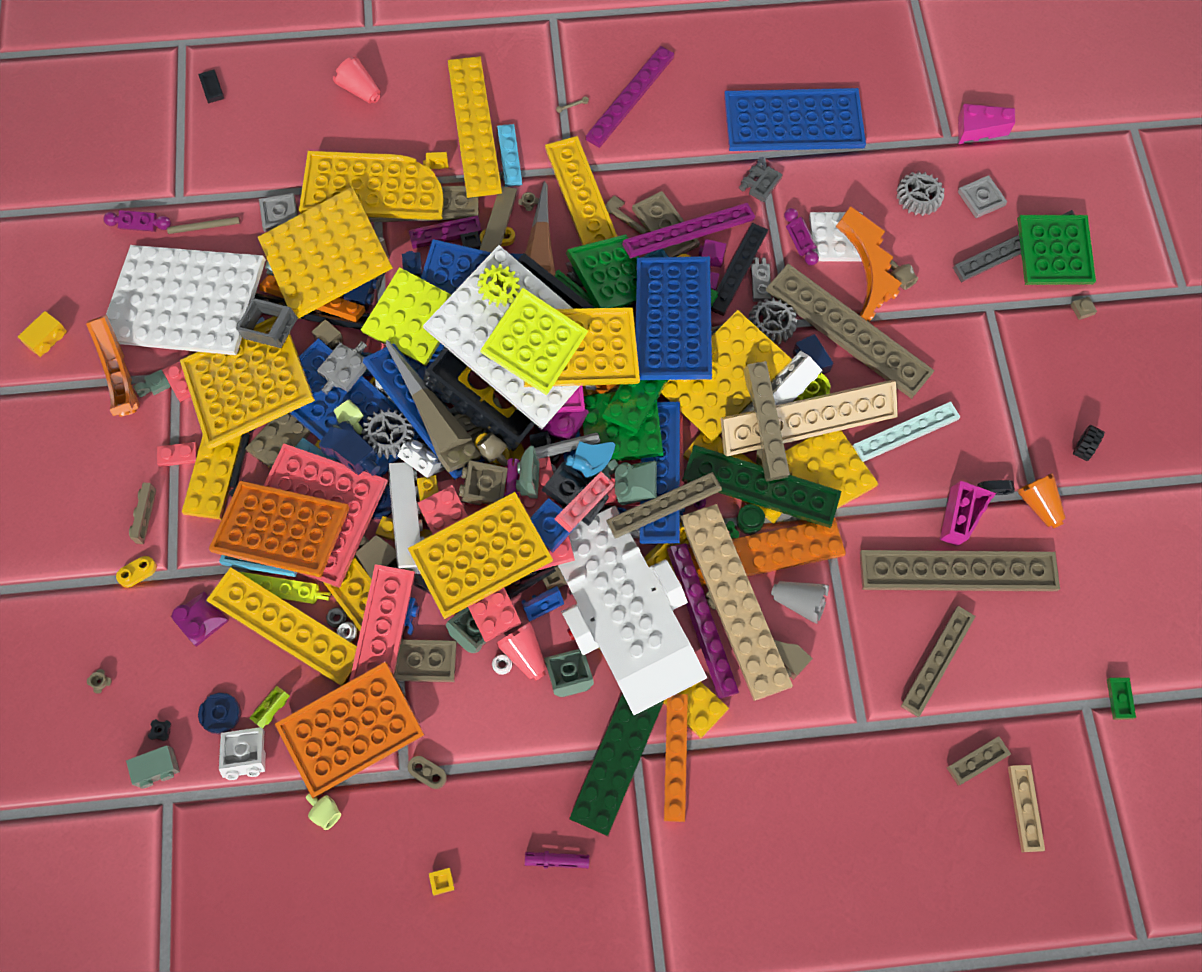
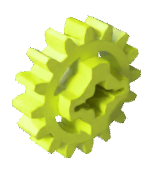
(494, 292)

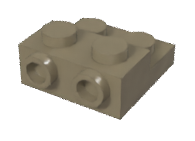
(482, 483)

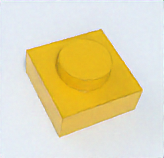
(441, 881)

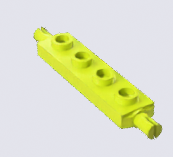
(289, 589)

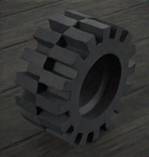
(1088, 442)

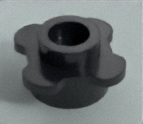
(164, 734)

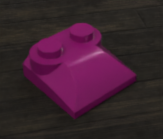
(565, 424)
(198, 619)

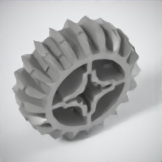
(918, 198)
(773, 314)
(371, 437)

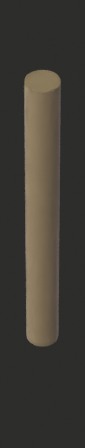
(203, 225)

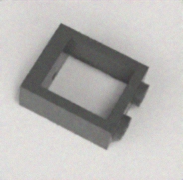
(280, 329)

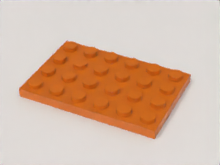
(279, 528)
(349, 729)

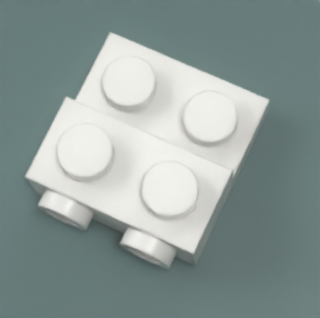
(420, 458)
(242, 753)

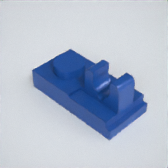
(543, 603)

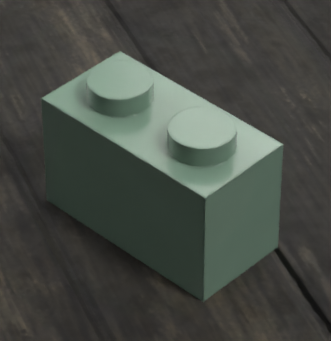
(153, 767)

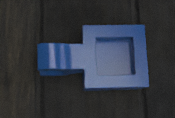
(413, 610)

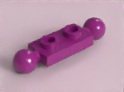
(137, 221)
(801, 236)

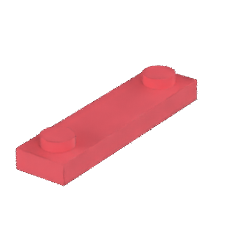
(584, 502)

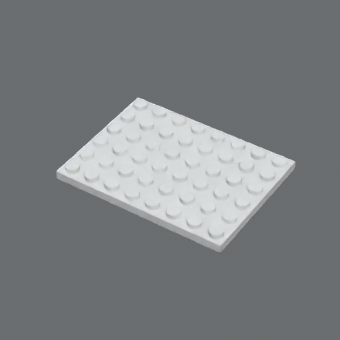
(183, 298)
(467, 323)

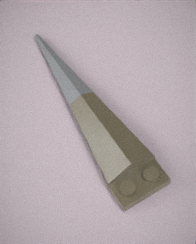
(448, 437)

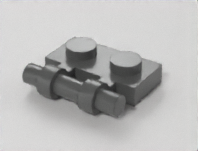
(764, 185)

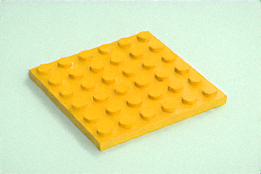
(324, 253)
(245, 389)

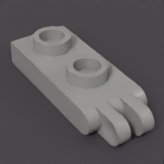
(760, 280)

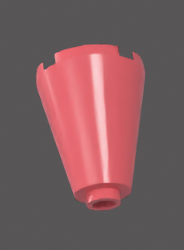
(356, 80)
(524, 651)

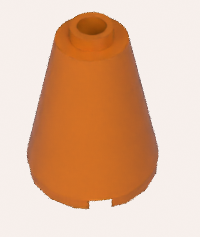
(1044, 500)

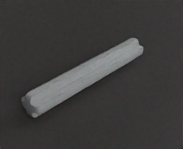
(565, 446)

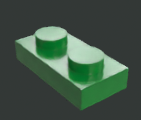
(1121, 698)

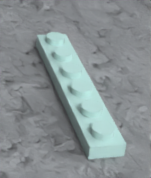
(906, 431)

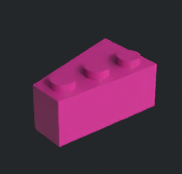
(983, 122)
(963, 511)

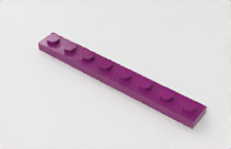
(629, 97)
(688, 230)
(703, 621)

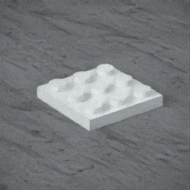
(830, 241)

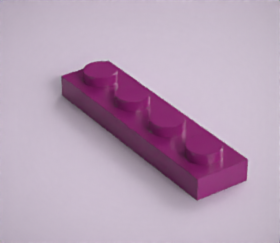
(444, 231)

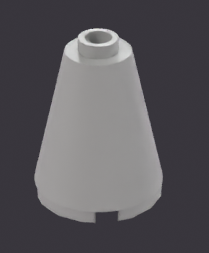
(802, 598)

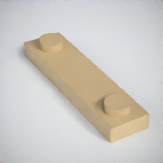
(1026, 808)

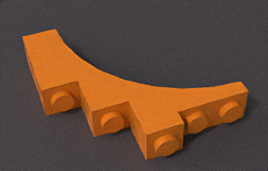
(876, 261)
(119, 381)

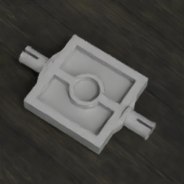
(343, 367)

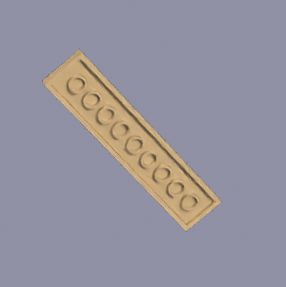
(814, 416)
(736, 603)

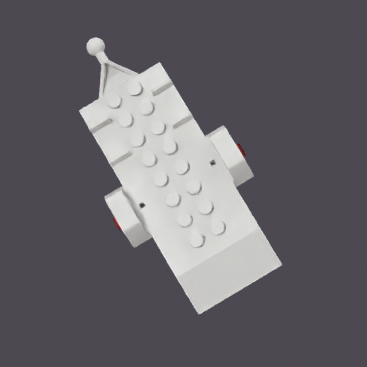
(627, 616)

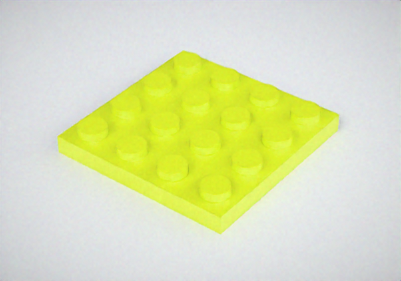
(403, 312)
(534, 341)

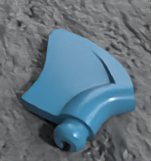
(591, 458)

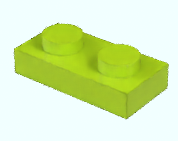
(266, 711)

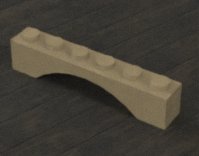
(772, 445)
(792, 655)

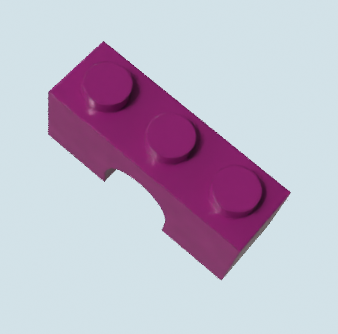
(716, 252)

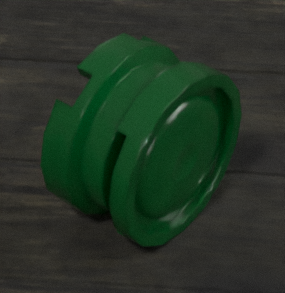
(750, 519)

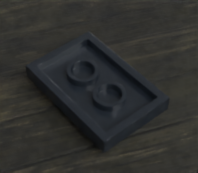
(566, 485)

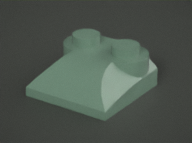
(529, 474)
(636, 482)
(465, 631)
(569, 673)

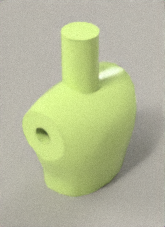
(349, 412)
(324, 811)

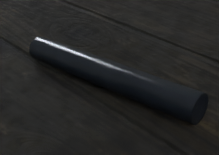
(239, 460)

